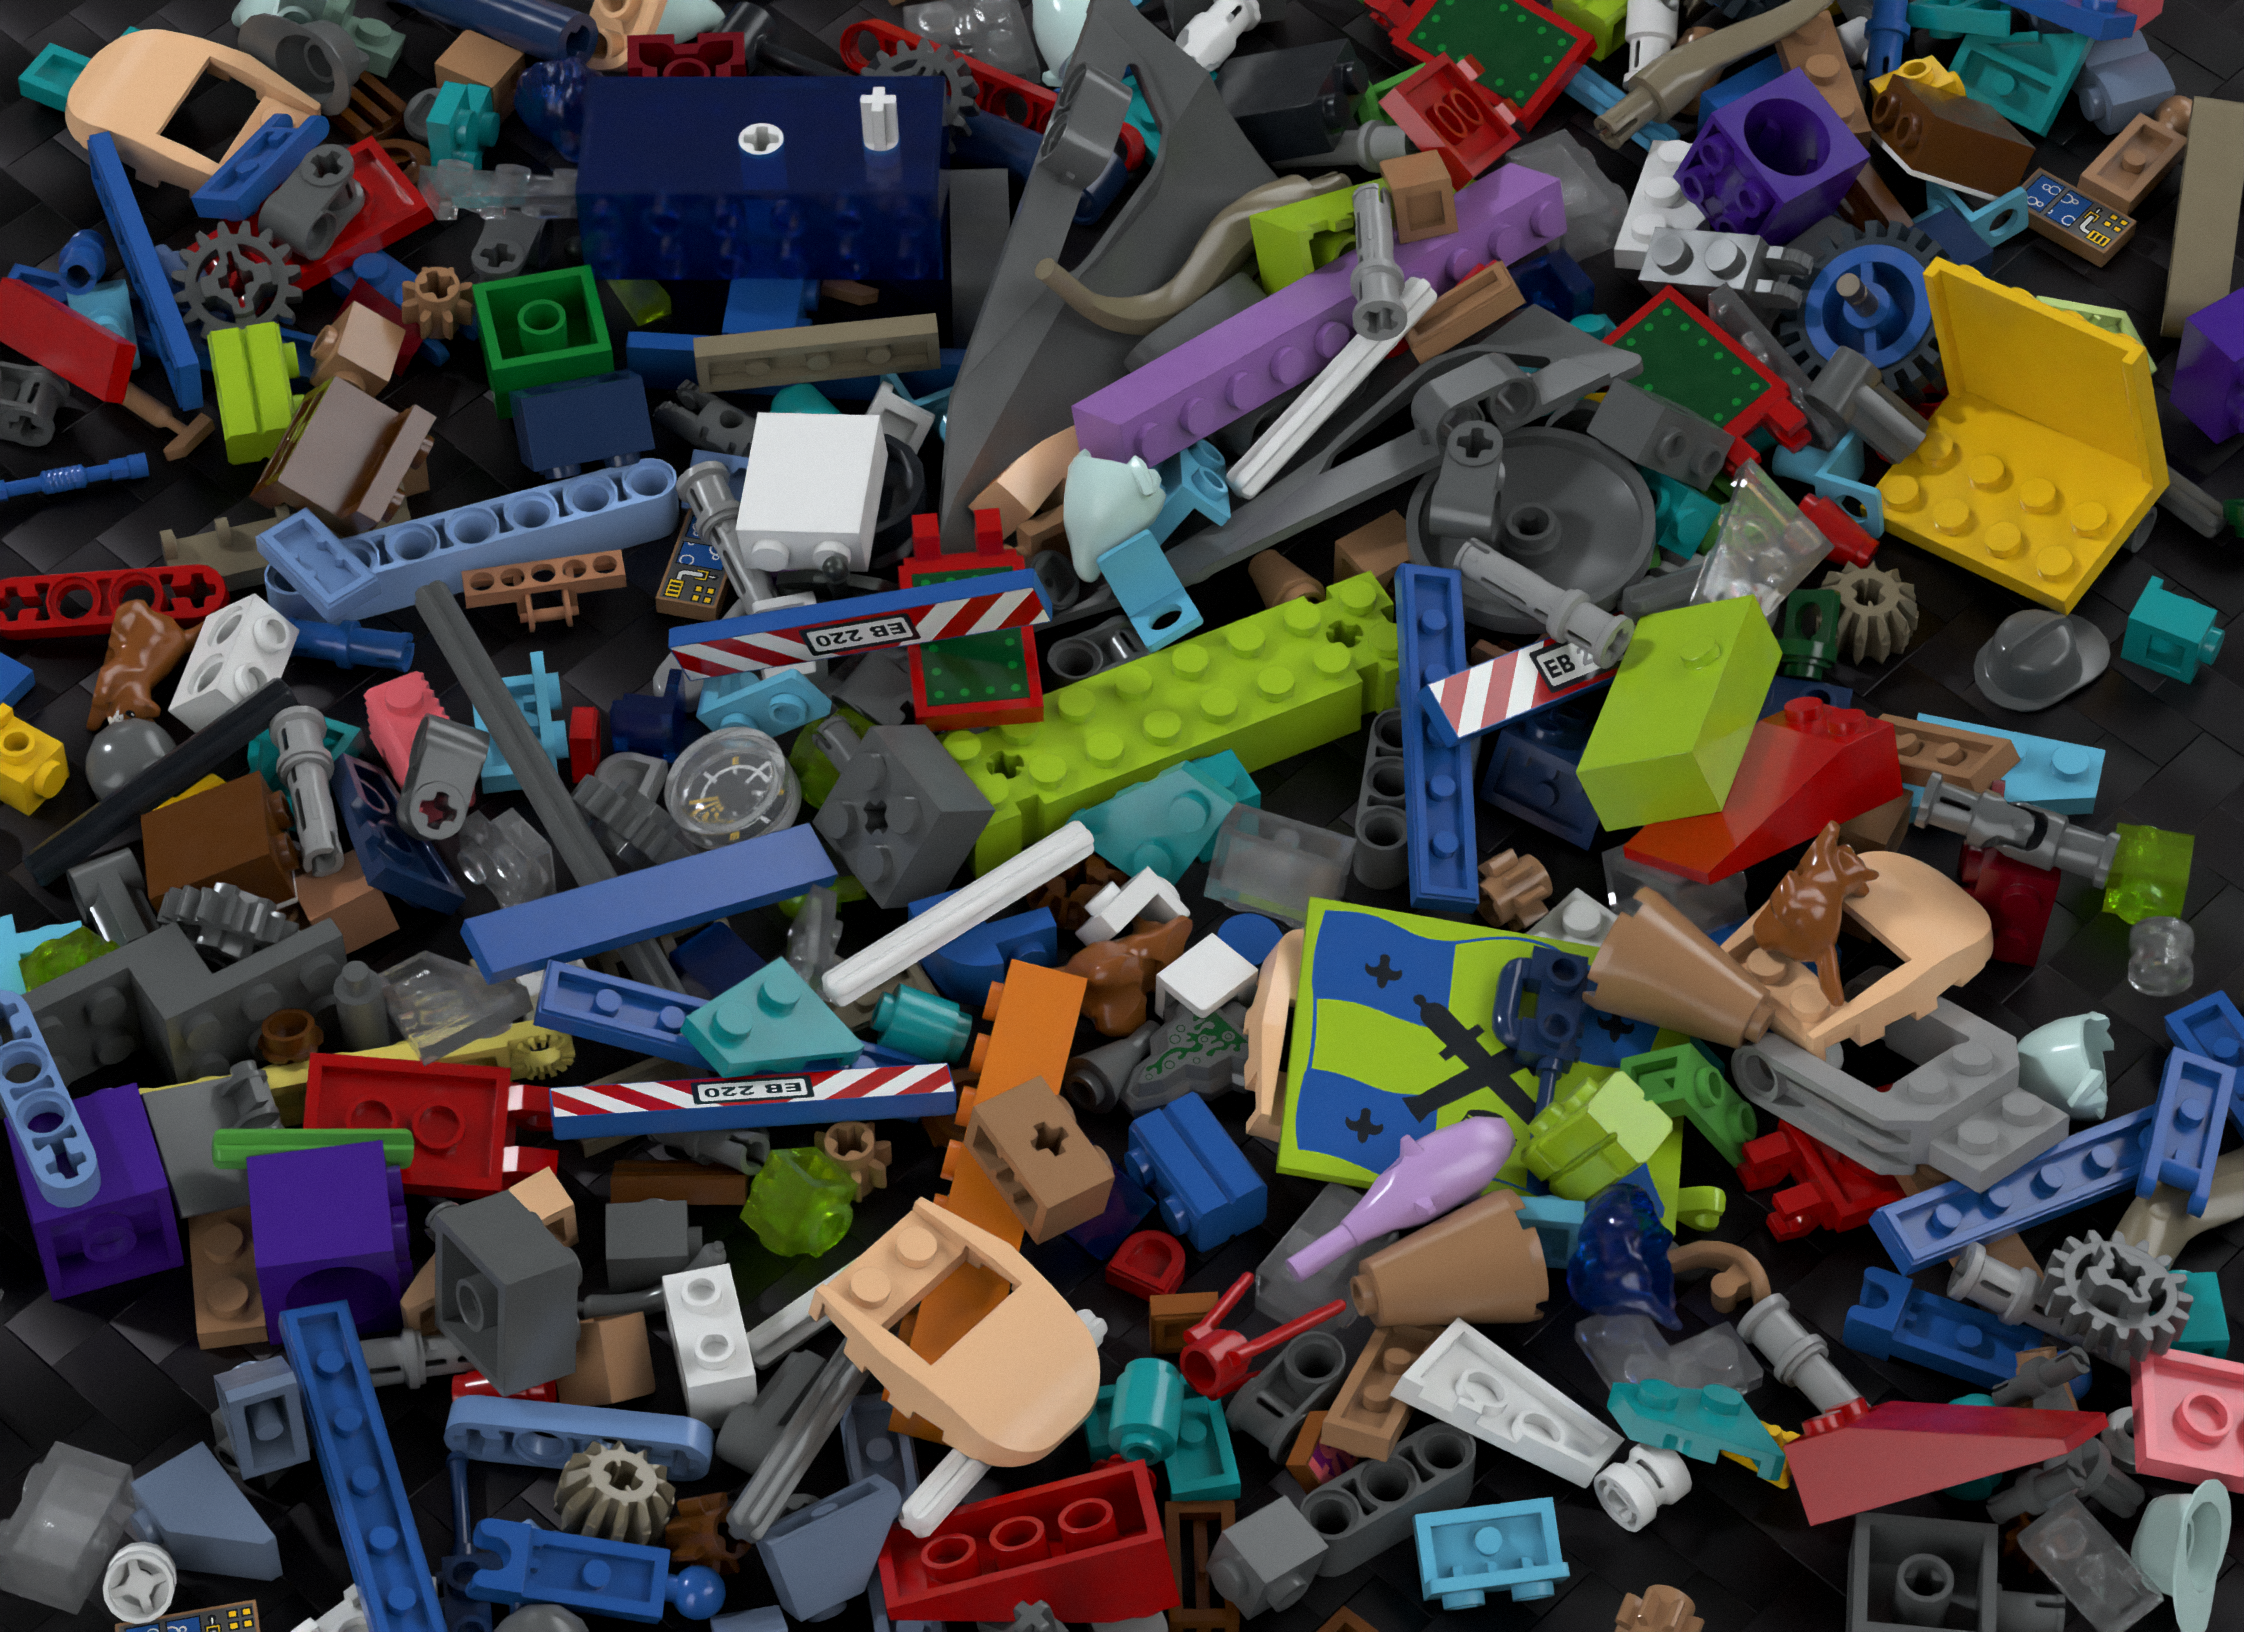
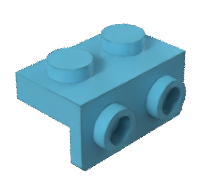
(1192, 481)
(536, 698)
(1489, 1551)

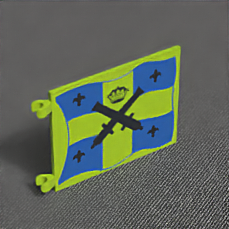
(1403, 1044)

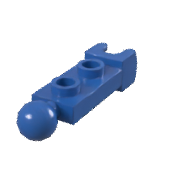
(1939, 1333)
(589, 1575)

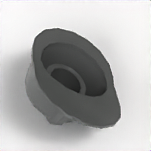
(311, 56)
(2039, 659)

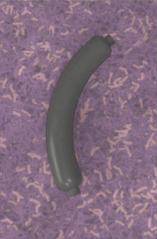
(648, 1300)

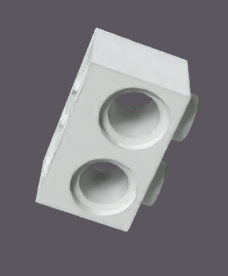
(231, 659)
(709, 1343)

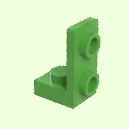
(1688, 1085)

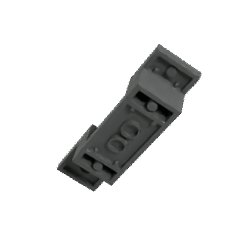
(170, 1003)

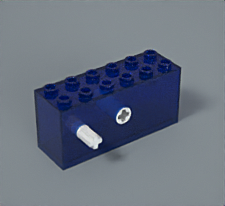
(764, 178)

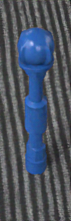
(77, 477)

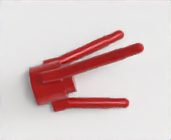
(1220, 1358)

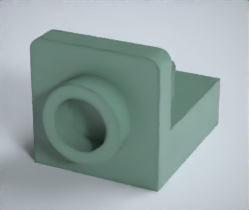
(369, 34)

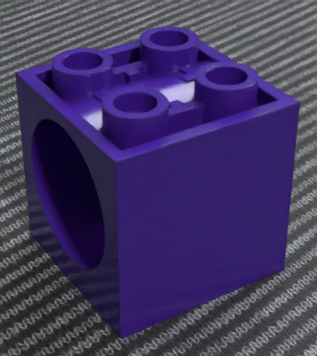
(1772, 161)
(130, 1220)
(330, 1231)

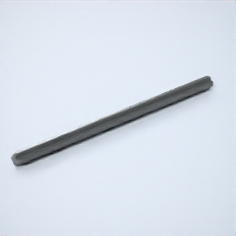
(536, 775)

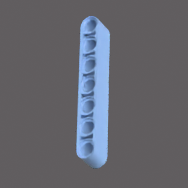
(550, 521)

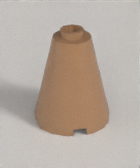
(1676, 978)
(1460, 1266)

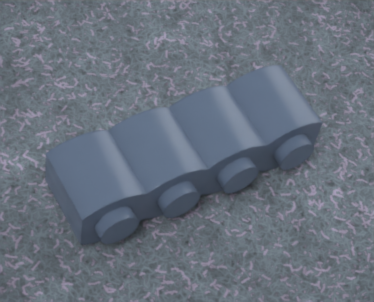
(2116, 78)

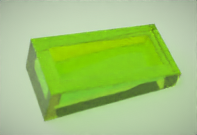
(642, 299)

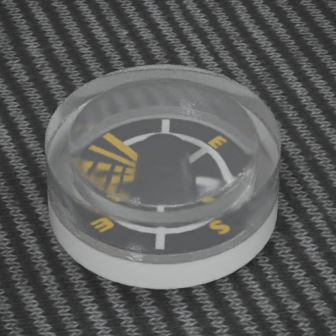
(732, 788)

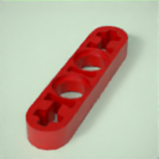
(107, 593)

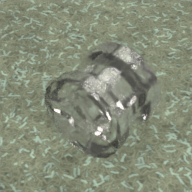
(2161, 956)

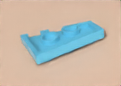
(2049, 774)

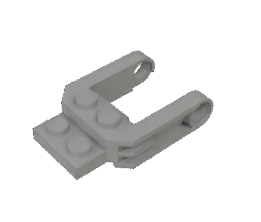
(1950, 1113)

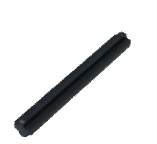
(158, 782)

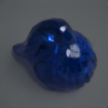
(553, 100)
(1624, 1258)

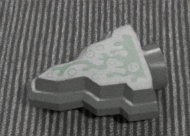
(1189, 1057)

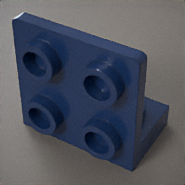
(1537, 775)

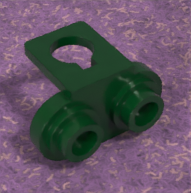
(1807, 658)

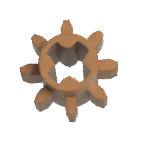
(437, 302)
(1513, 890)
(857, 1153)
(1658, 1611)

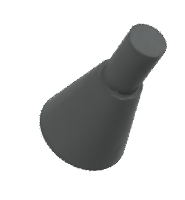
(1099, 1075)

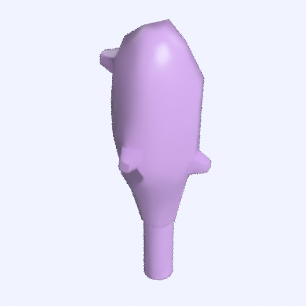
(1419, 1187)

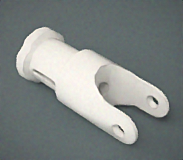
(1649, 31)
(1213, 34)

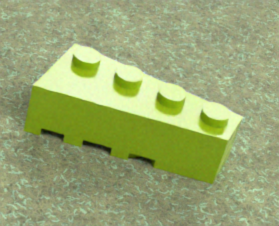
(1305, 235)

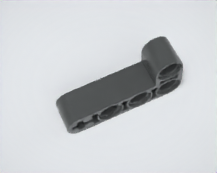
(977, 239)

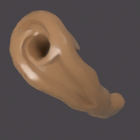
(1741, 1277)

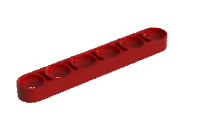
(992, 82)

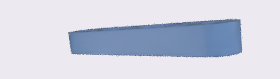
(40, 1096)
(505, 1428)

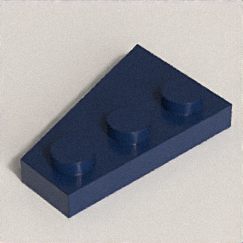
(385, 852)

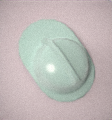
(2183, 1549)

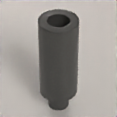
(361, 1008)

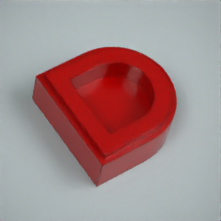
(585, 741)
(1148, 1265)

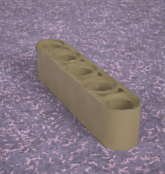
(2205, 212)

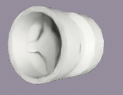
(1642, 1484)
(140, 1595)

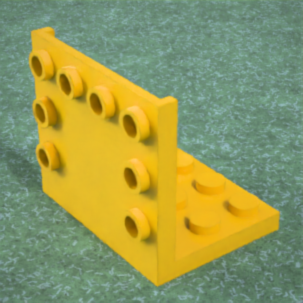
(2036, 449)

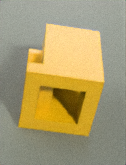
(30, 763)

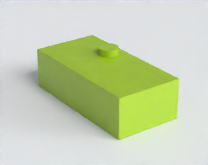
(1679, 713)

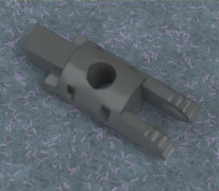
(713, 427)

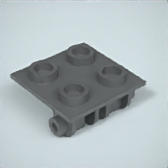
(183, 1132)

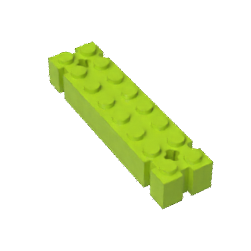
(1247, 687)

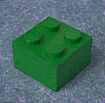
(540, 331)

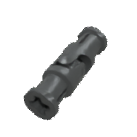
(2009, 828)

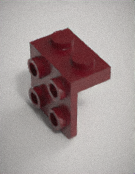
(2012, 894)

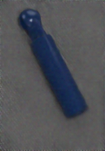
(526, 25)

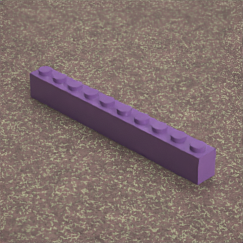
(1304, 327)

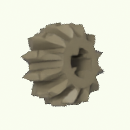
(1874, 611)
(614, 1495)

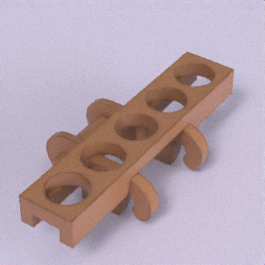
(522, 591)

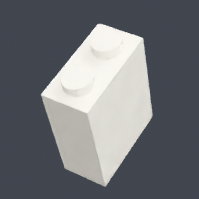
(811, 491)

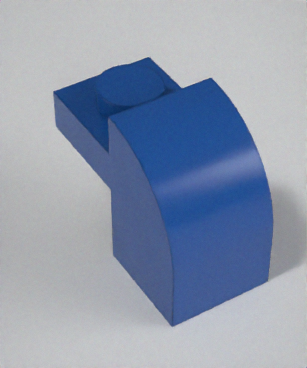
(984, 953)

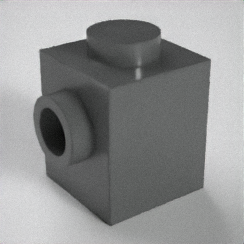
(648, 1243)
(1266, 1559)

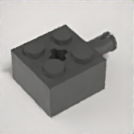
(898, 810)
(505, 1291)
(1936, 1579)

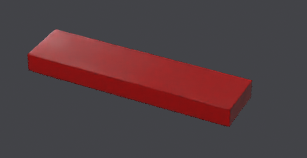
(65, 341)

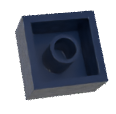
(582, 422)

